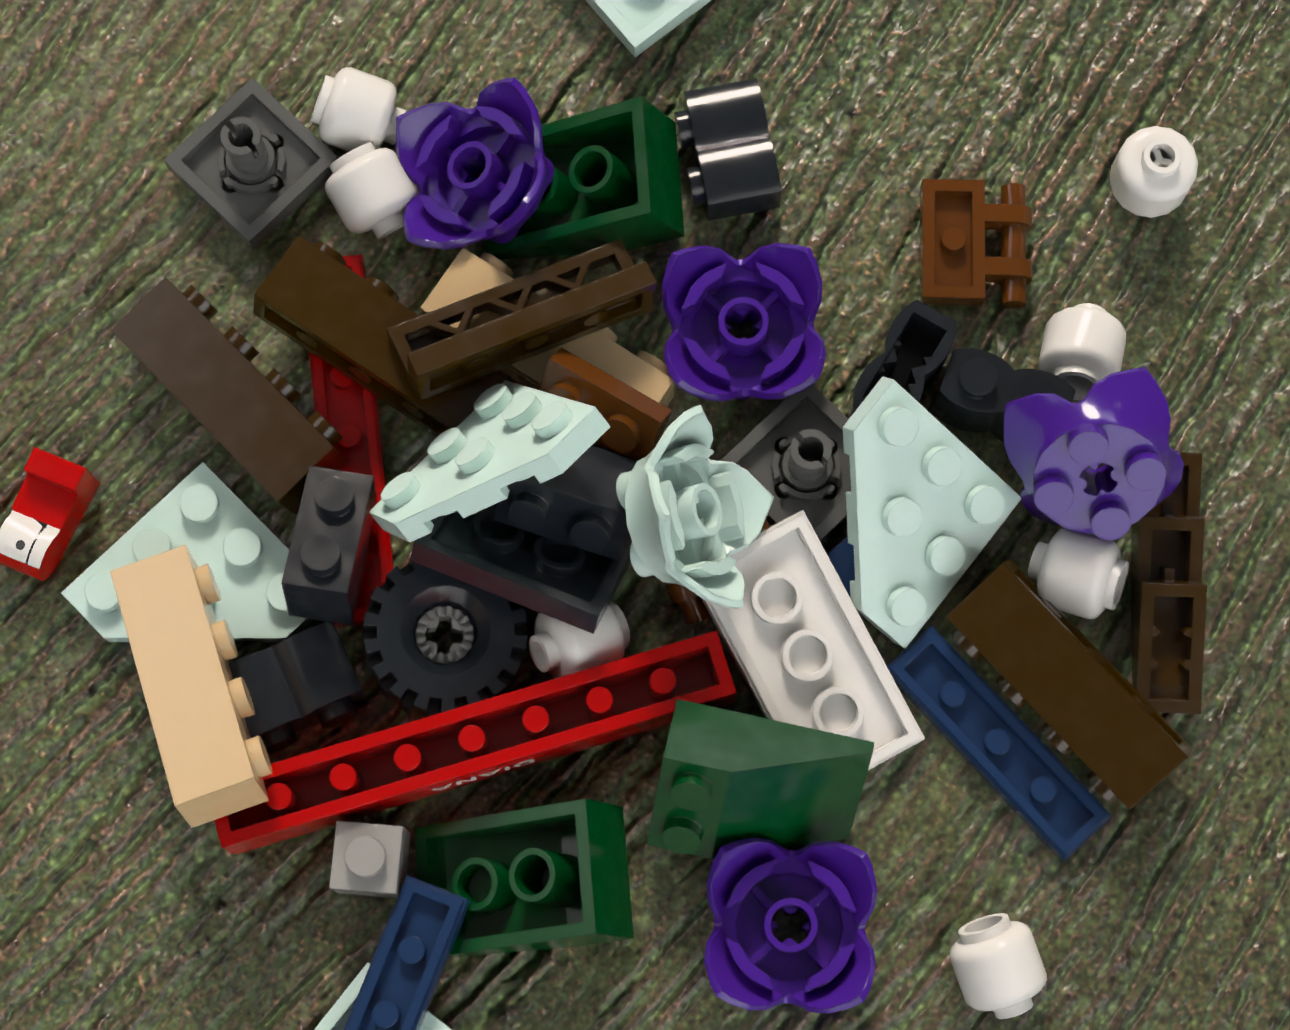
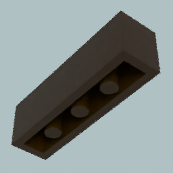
(346, 325)
(228, 393)
(1069, 685)

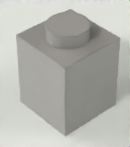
(369, 859)

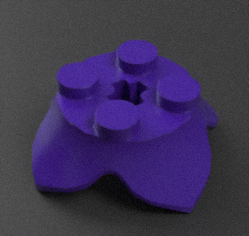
(450, 147)
(771, 287)
(1116, 424)
(834, 893)

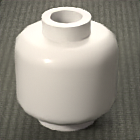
(356, 110)
(1153, 171)
(370, 190)
(1082, 346)
(1079, 573)
(568, 649)
(998, 965)

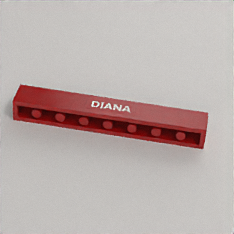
(481, 741)

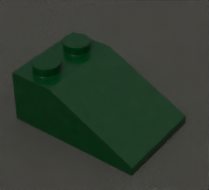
(609, 183)
(753, 777)
(533, 876)

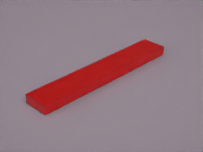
(357, 418)

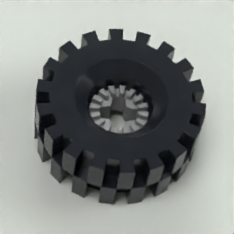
(410, 667)

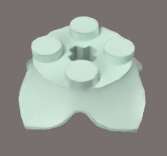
(692, 512)

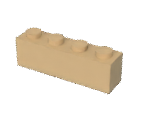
(473, 275)
(190, 687)

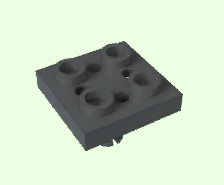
(239, 148)
(808, 429)

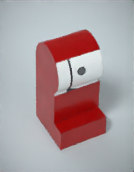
(45, 514)

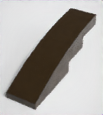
(1170, 597)

